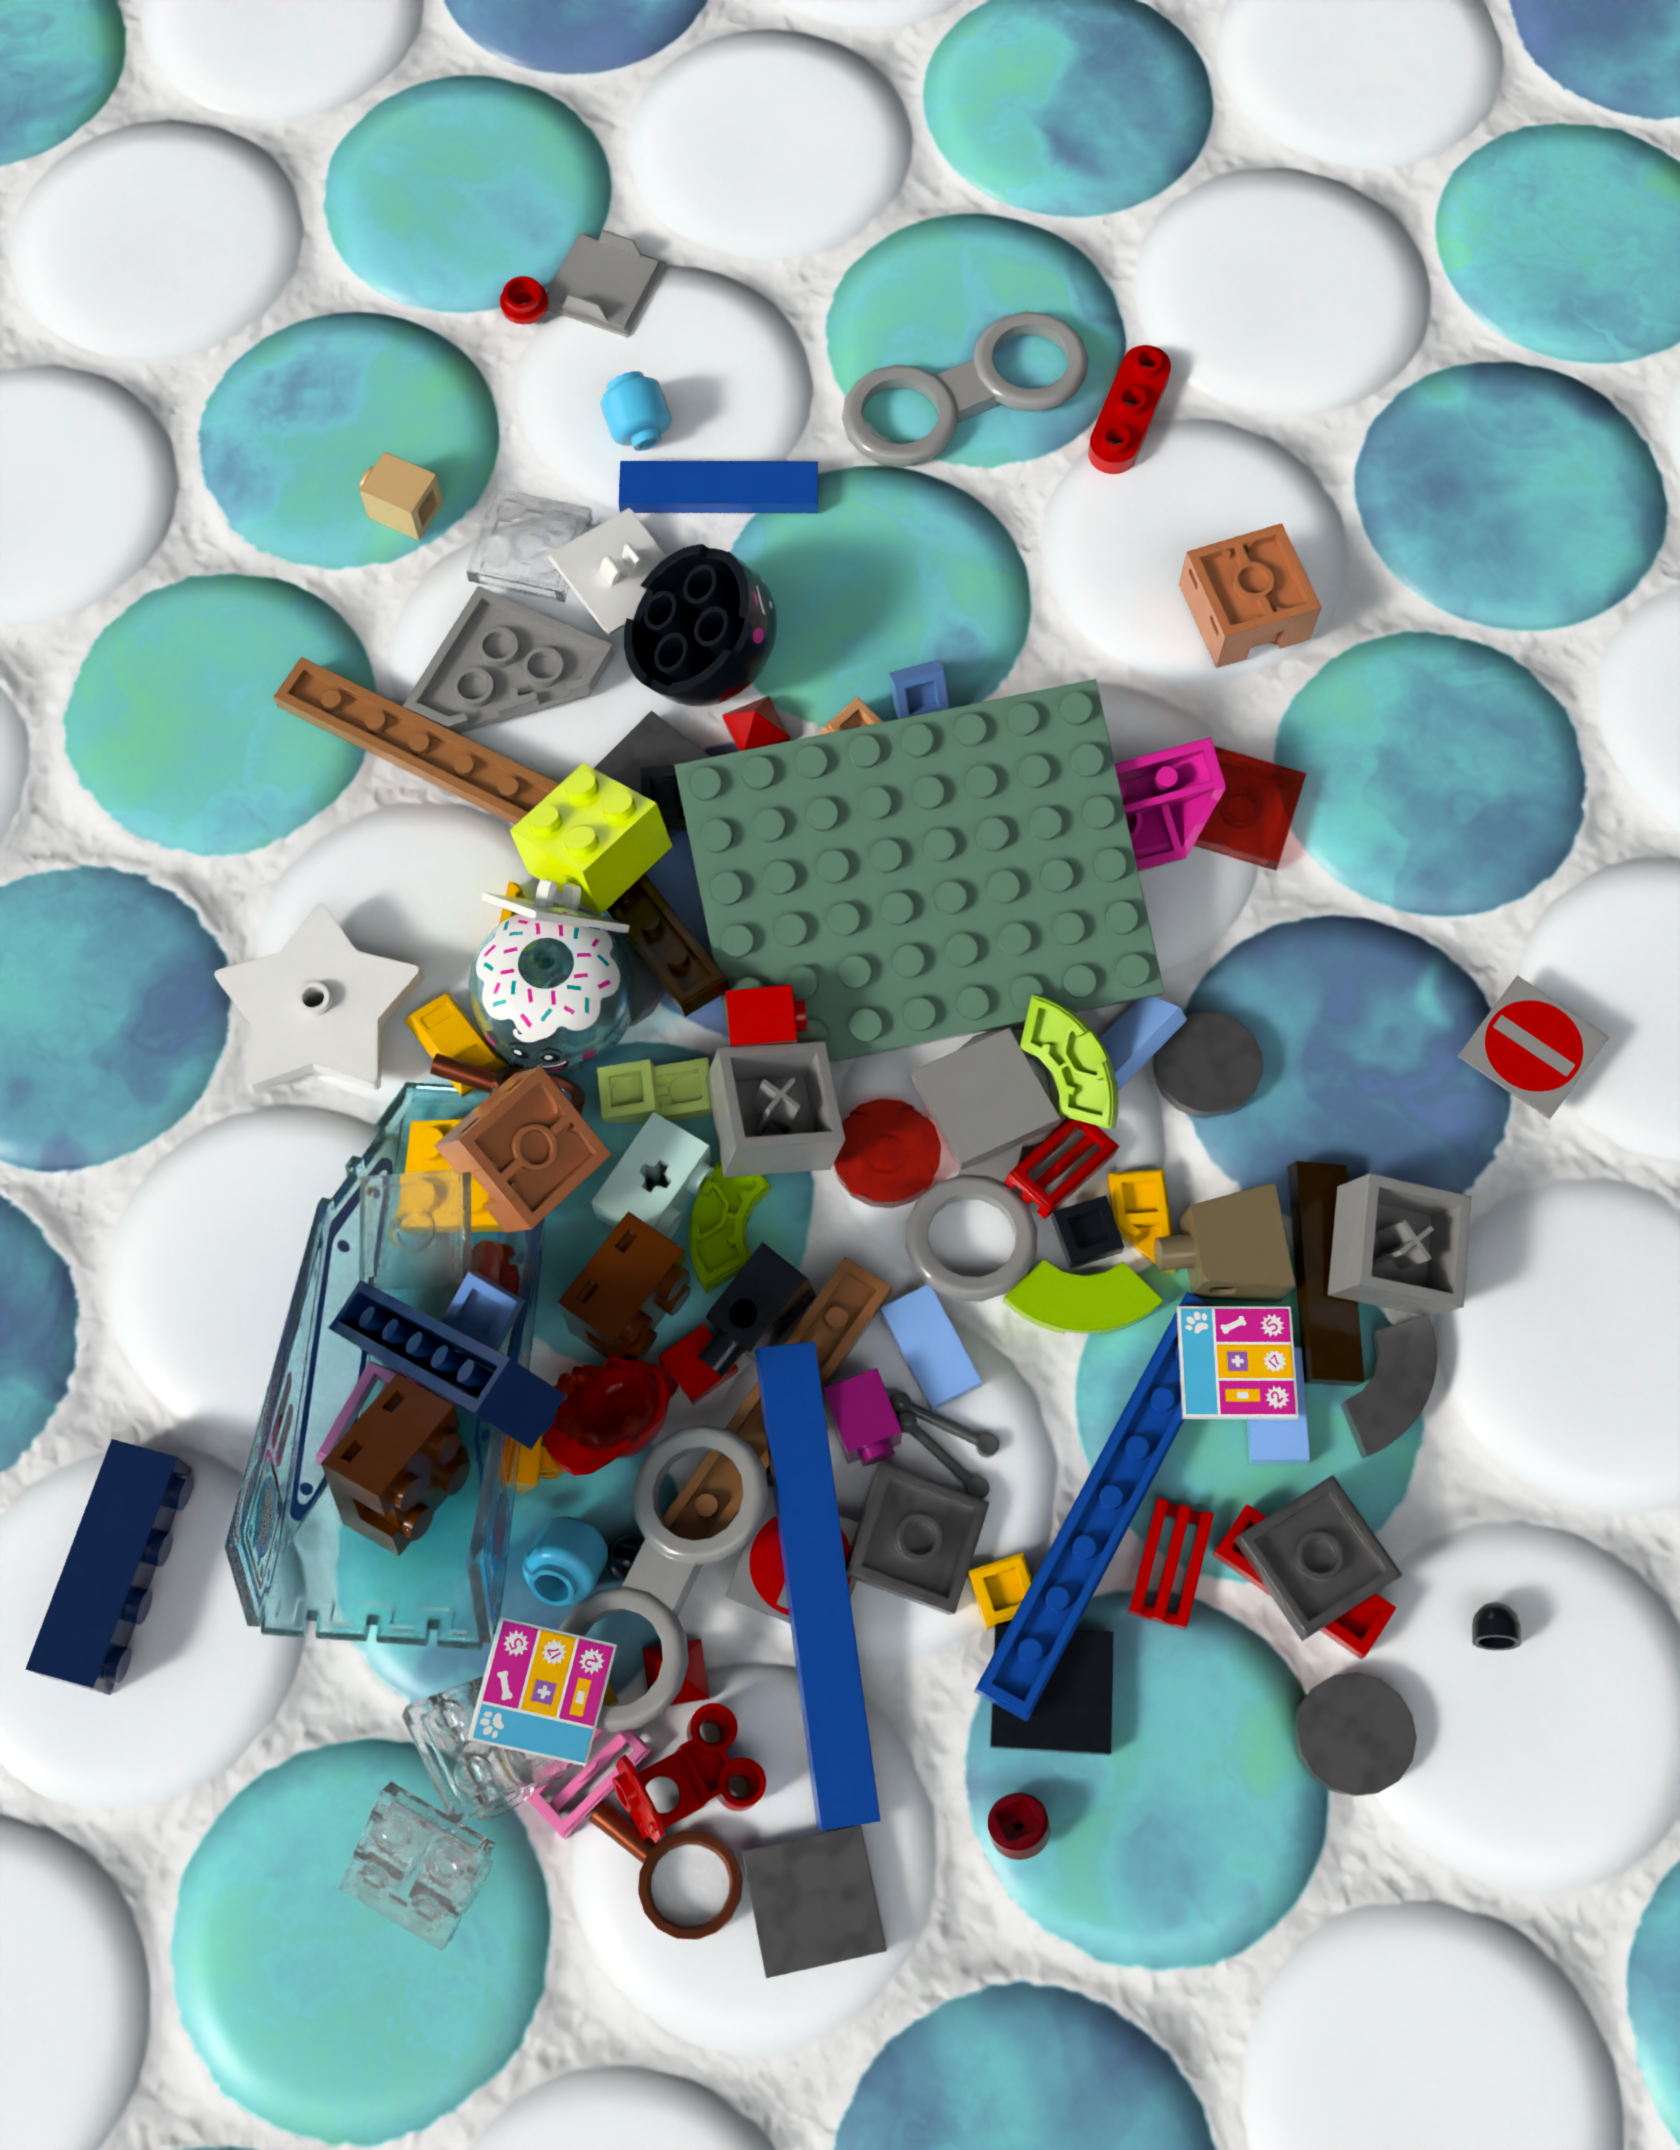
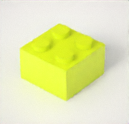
(592, 837)

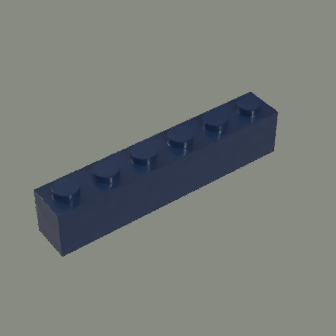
(449, 1364)

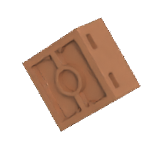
(1249, 594)
(524, 1149)

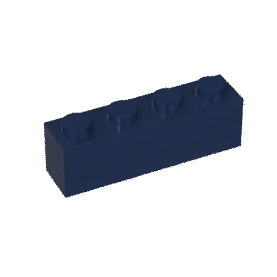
(111, 1568)

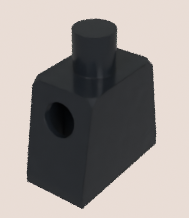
(764, 1288)

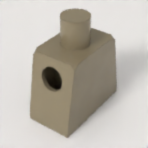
(1232, 1247)

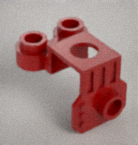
(699, 1772)

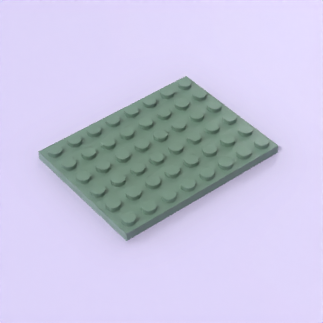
(925, 871)

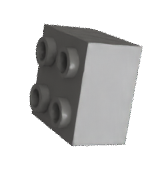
(774, 1109)
(1400, 1245)

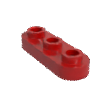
(1127, 422)

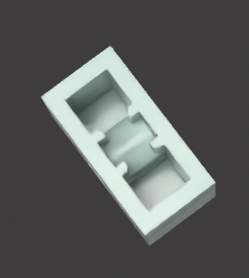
(655, 1153)

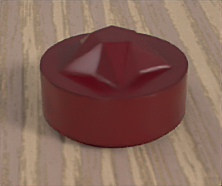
(1018, 1826)

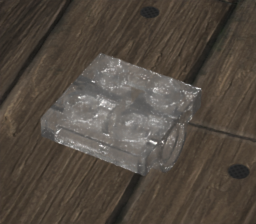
(471, 1774)
(417, 1866)

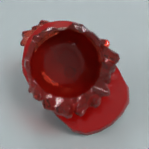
(608, 1413)

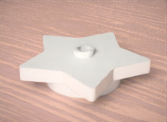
(331, 1039)

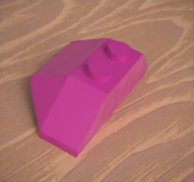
(1169, 800)

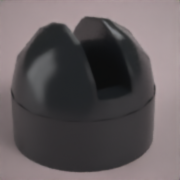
(617, 1566)
(1496, 1627)

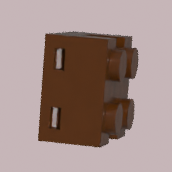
(626, 1291)
(397, 1465)

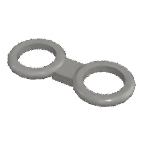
(965, 389)
(985, 1183)
(670, 1565)

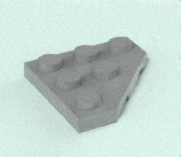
(506, 664)

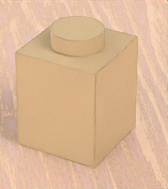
(401, 495)

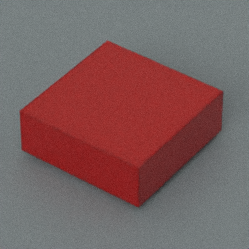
(692, 1374)

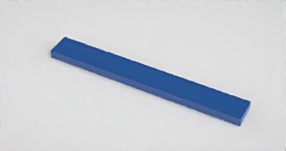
(1089, 1534)
(817, 1587)

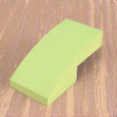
(639, 1088)

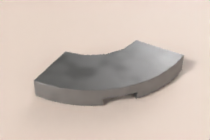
(1398, 1386)

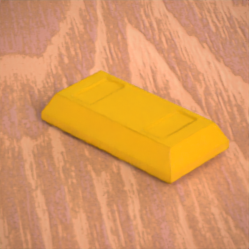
(449, 1031)

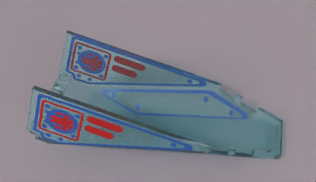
(286, 1534)

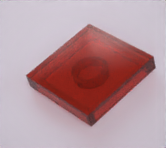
(1253, 810)

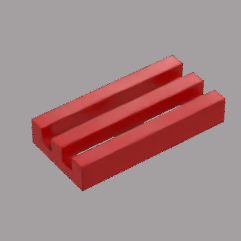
(1035, 1191)
(1182, 1516)

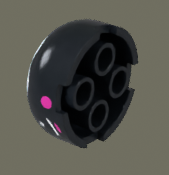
(701, 627)

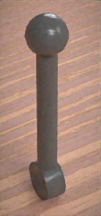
(986, 1444)
(975, 1486)

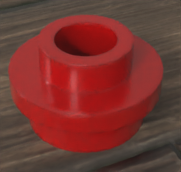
(523, 290)

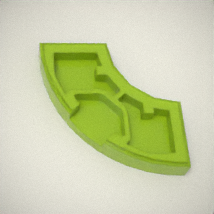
(1075, 1059)
(720, 1224)
(1082, 1303)

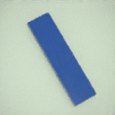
(718, 486)

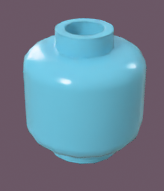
(635, 410)
(565, 1561)

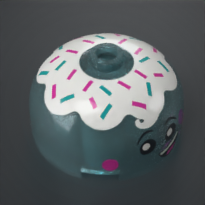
(545, 1010)

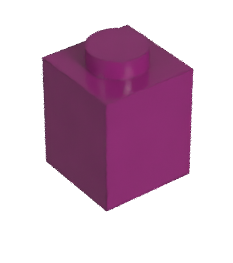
(863, 1418)

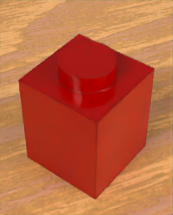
(765, 1016)

